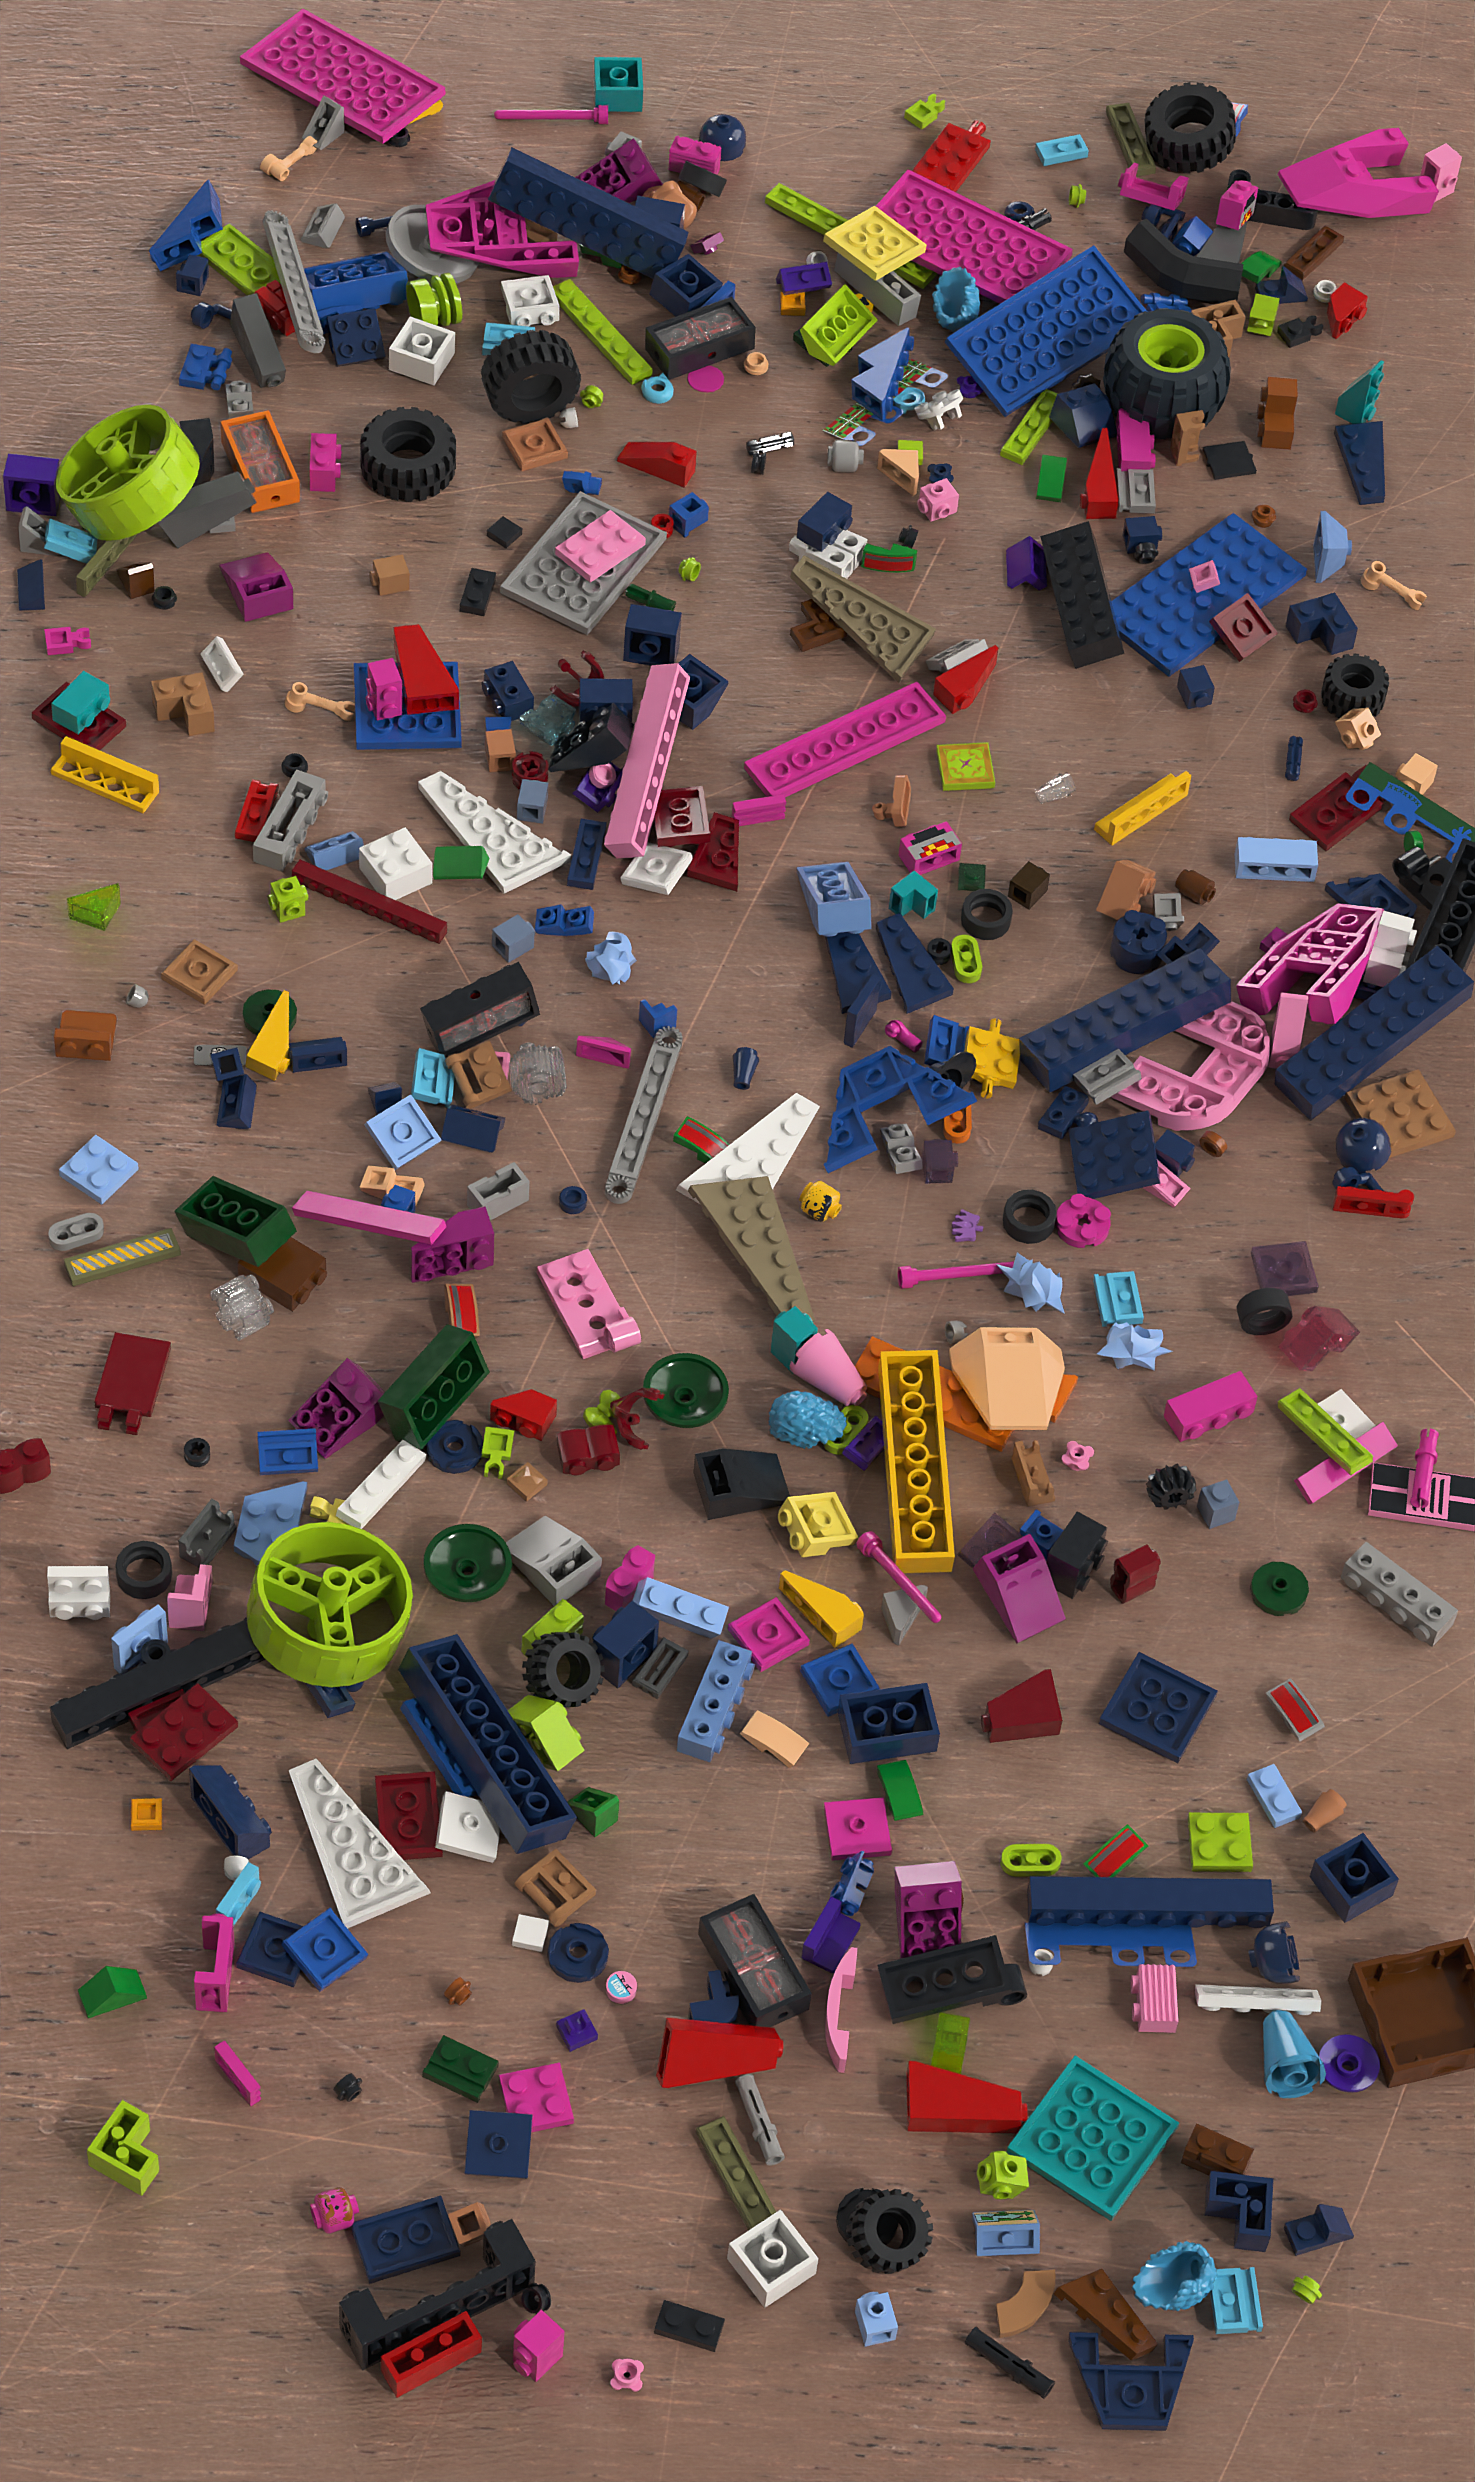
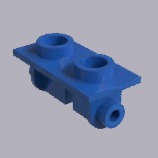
(855, 1873)

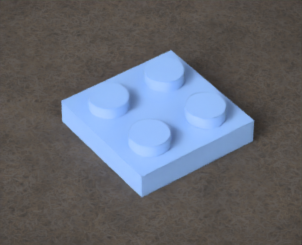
(402, 1132)
(98, 1169)
(130, 1639)

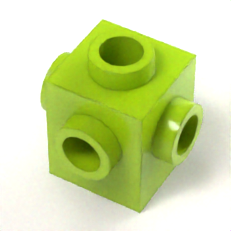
(288, 898)
(1002, 2175)

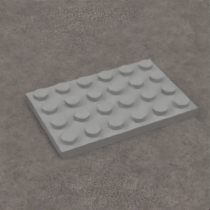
(557, 589)

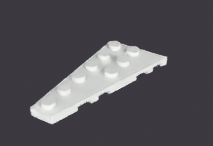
(512, 849)
(760, 1150)
(356, 1858)

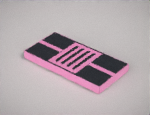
(1449, 1497)

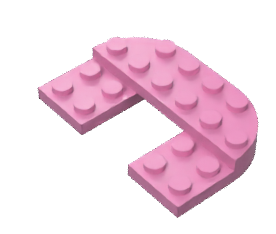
(1217, 1085)

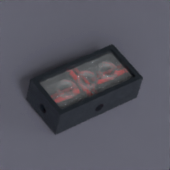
(700, 338)
(480, 1010)
(754, 1962)

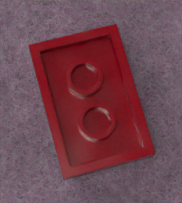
(97, 735)
(681, 817)
(184, 1732)
(409, 1813)

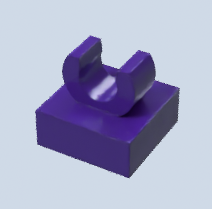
(577, 2030)

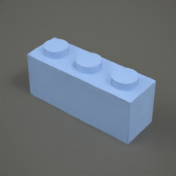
(1276, 859)
(681, 1608)

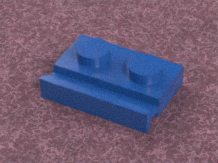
(944, 1040)
(287, 1451)

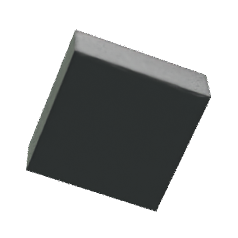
(504, 532)

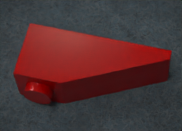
(661, 459)
(961, 684)

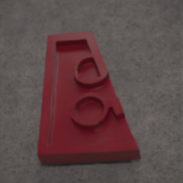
(718, 860)

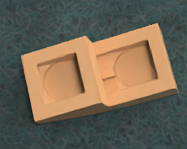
(381, 1180)
(774, 1736)

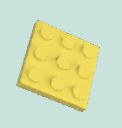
(874, 243)

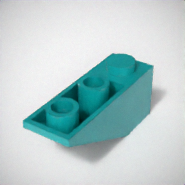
(1359, 398)

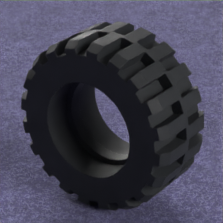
(1190, 105)
(526, 356)
(408, 431)

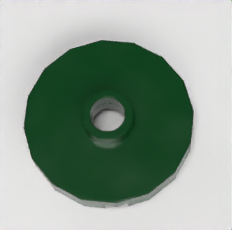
(256, 1010)
(1279, 1600)

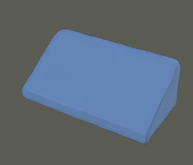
(335, 851)

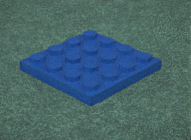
(405, 731)

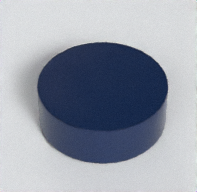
(573, 1200)

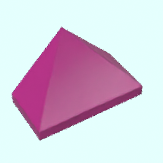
(603, 1050)

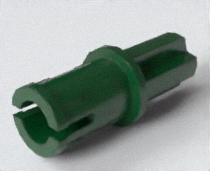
(648, 598)

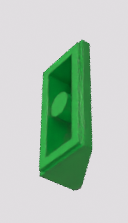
(460, 862)

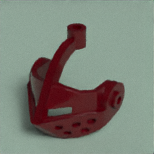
(573, 697)
(621, 1411)

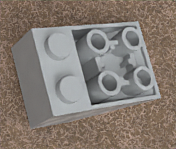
(554, 1559)

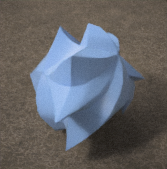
(611, 958)
(1033, 1284)
(1133, 1345)

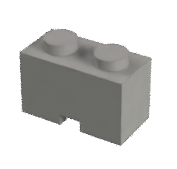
(500, 1192)

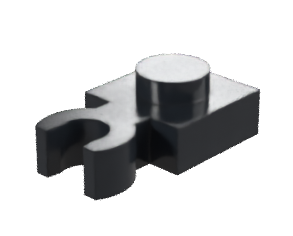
(1298, 332)

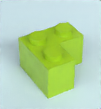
(547, 1731)
(119, 2150)

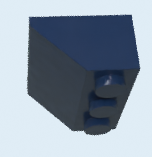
(228, 1811)

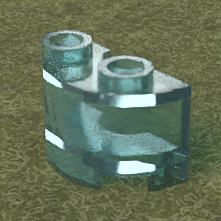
(549, 719)

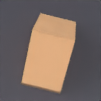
(900, 467)

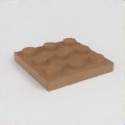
(1405, 1111)

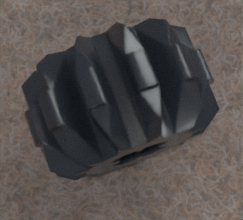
(1171, 1486)

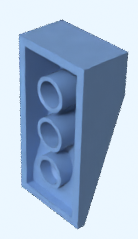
(835, 898)

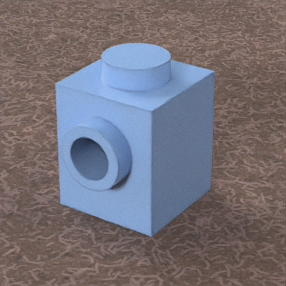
(876, 2318)

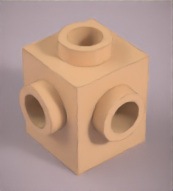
(1358, 728)

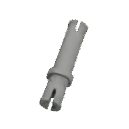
(760, 2120)

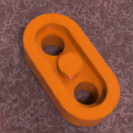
(958, 1121)

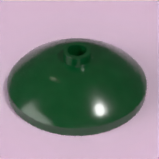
(691, 1379)
(471, 1550)

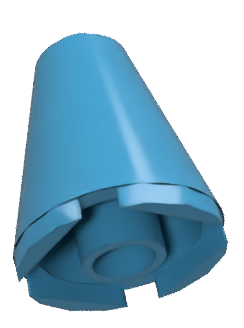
(1289, 2057)

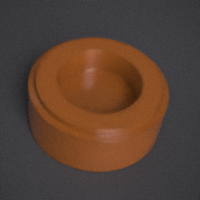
(1213, 1144)

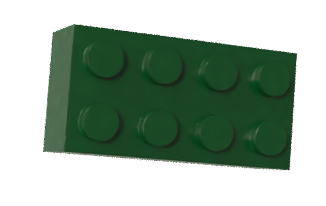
(235, 1221)
(434, 1386)

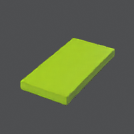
(239, 260)

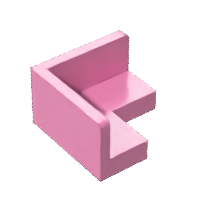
(190, 1600)

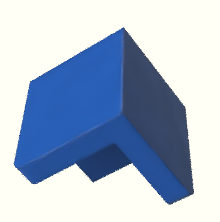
(656, 1017)

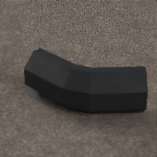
(1179, 271)

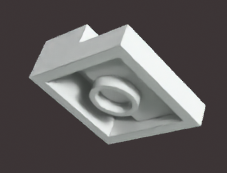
(530, 301)
(79, 1592)

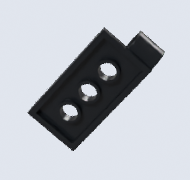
(1417, 871)
(997, 1983)

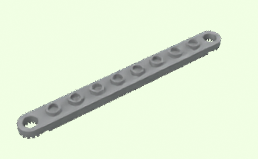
(294, 282)

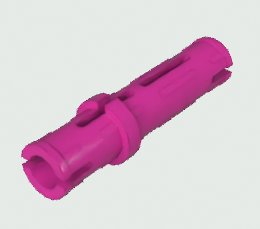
(1426, 1458)

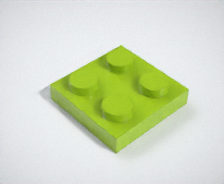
(1220, 1842)

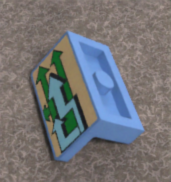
(1006, 2232)

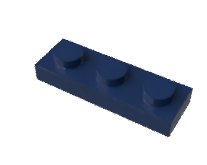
(587, 854)

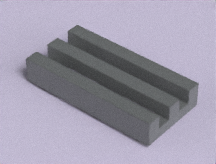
(648, 1686)

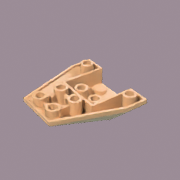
(1009, 1376)

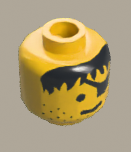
(820, 1201)

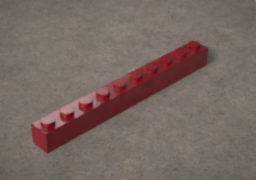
(370, 901)

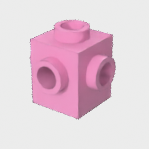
(938, 500)

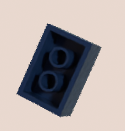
(888, 1723)

